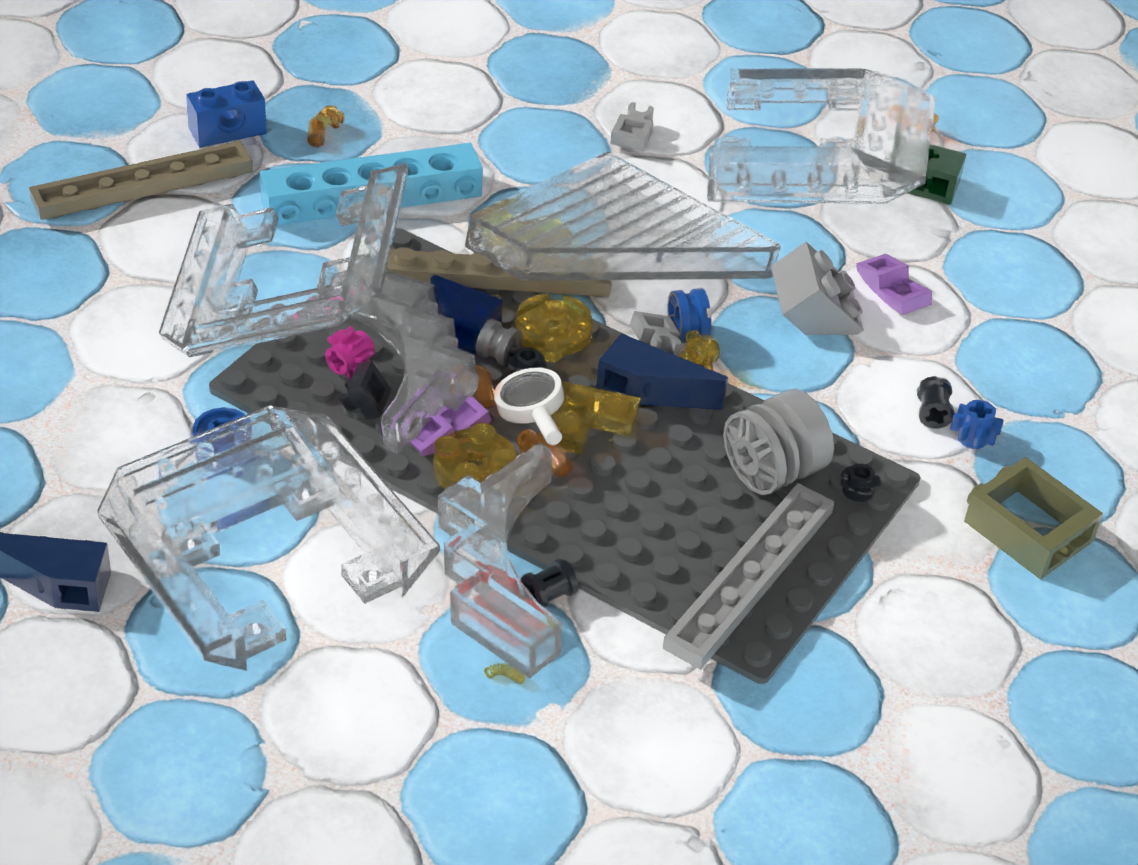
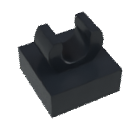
(366, 391)

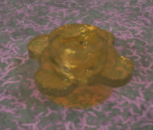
(707, 346)

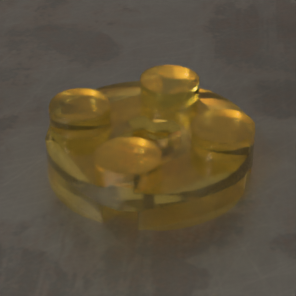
(554, 340)
(468, 444)

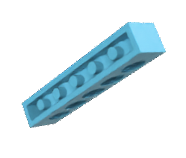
(315, 189)

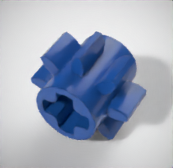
(976, 424)

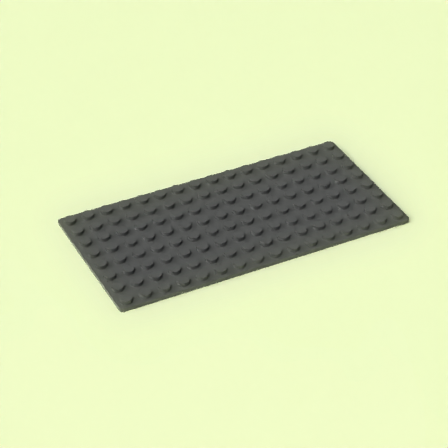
(638, 513)

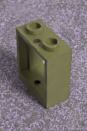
(1015, 537)

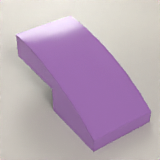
(891, 283)
(449, 421)

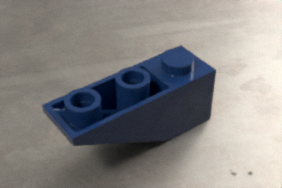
(659, 376)
(57, 569)

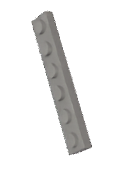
(747, 576)

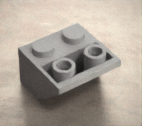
(816, 293)

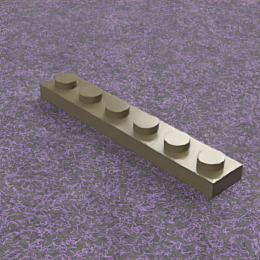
(140, 180)
(481, 273)

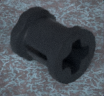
(935, 408)
(552, 582)

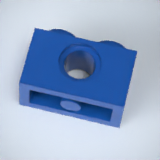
(226, 113)

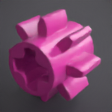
(348, 350)

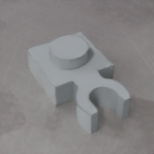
(633, 129)
(656, 331)

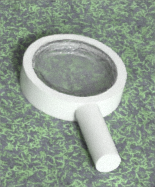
(532, 397)

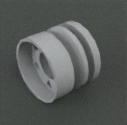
(778, 441)

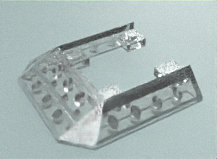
(871, 168)
(219, 313)
(180, 496)

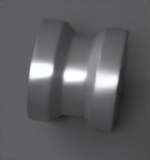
(498, 341)

